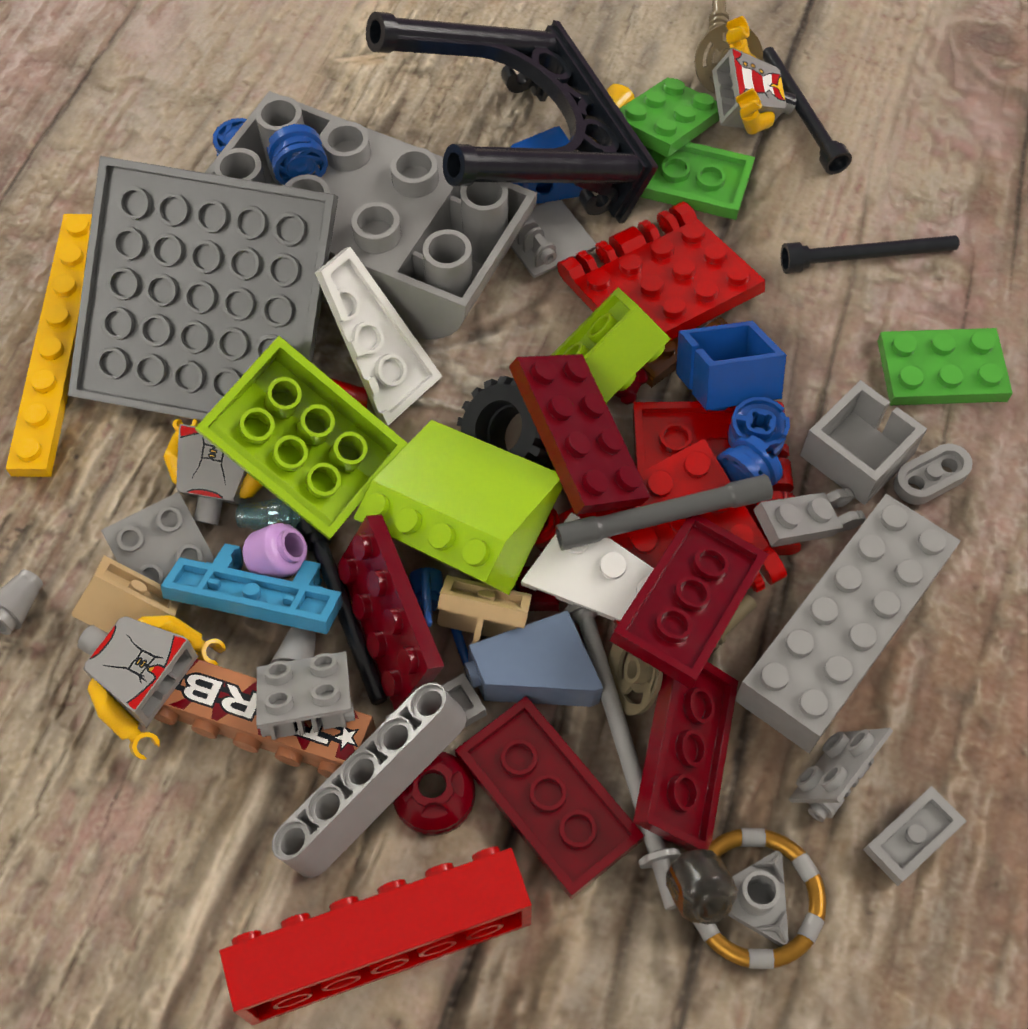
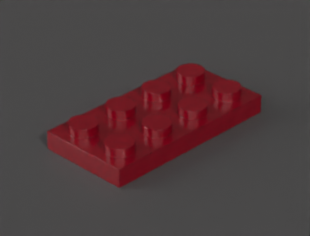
(579, 433)
(689, 599)
(388, 611)
(687, 758)
(549, 796)

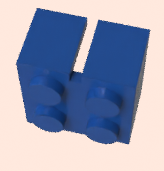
(730, 364)

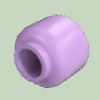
(275, 551)

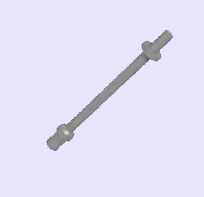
(658, 855)

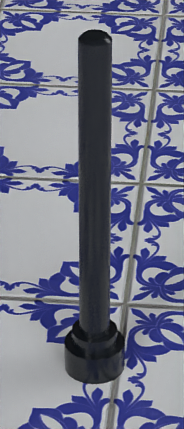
(833, 155)
(796, 257)
(320, 547)

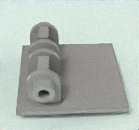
(550, 237)
(157, 538)
(303, 692)
(839, 768)

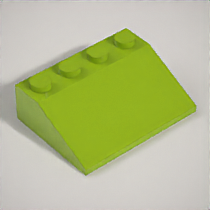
(301, 436)
(464, 503)

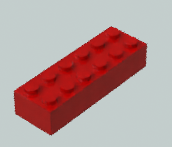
(375, 936)

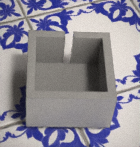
(853, 450)

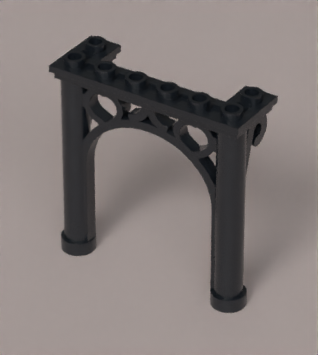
(550, 67)

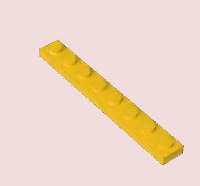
(50, 365)

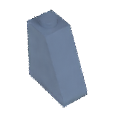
(536, 662)

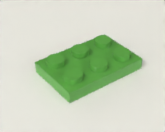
(670, 115)
(702, 177)
(944, 366)

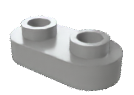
(929, 475)

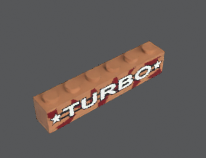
(225, 704)

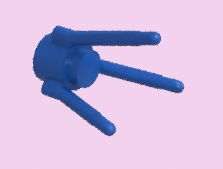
(427, 587)

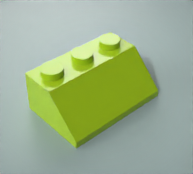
(616, 343)

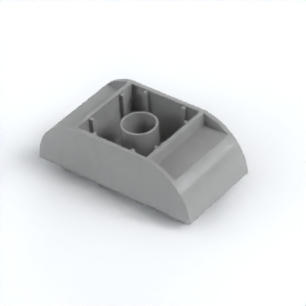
(411, 230)

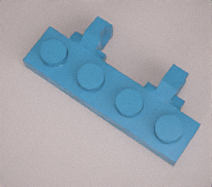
(252, 595)

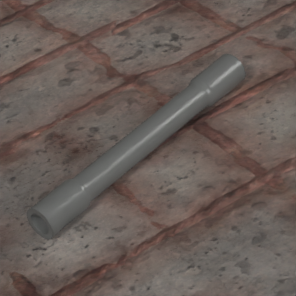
(594, 528)

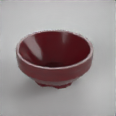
(442, 813)

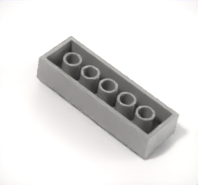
(846, 622)

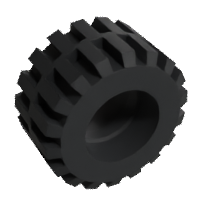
(491, 413)

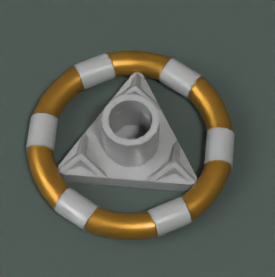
(762, 901)

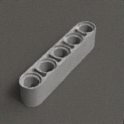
(369, 780)

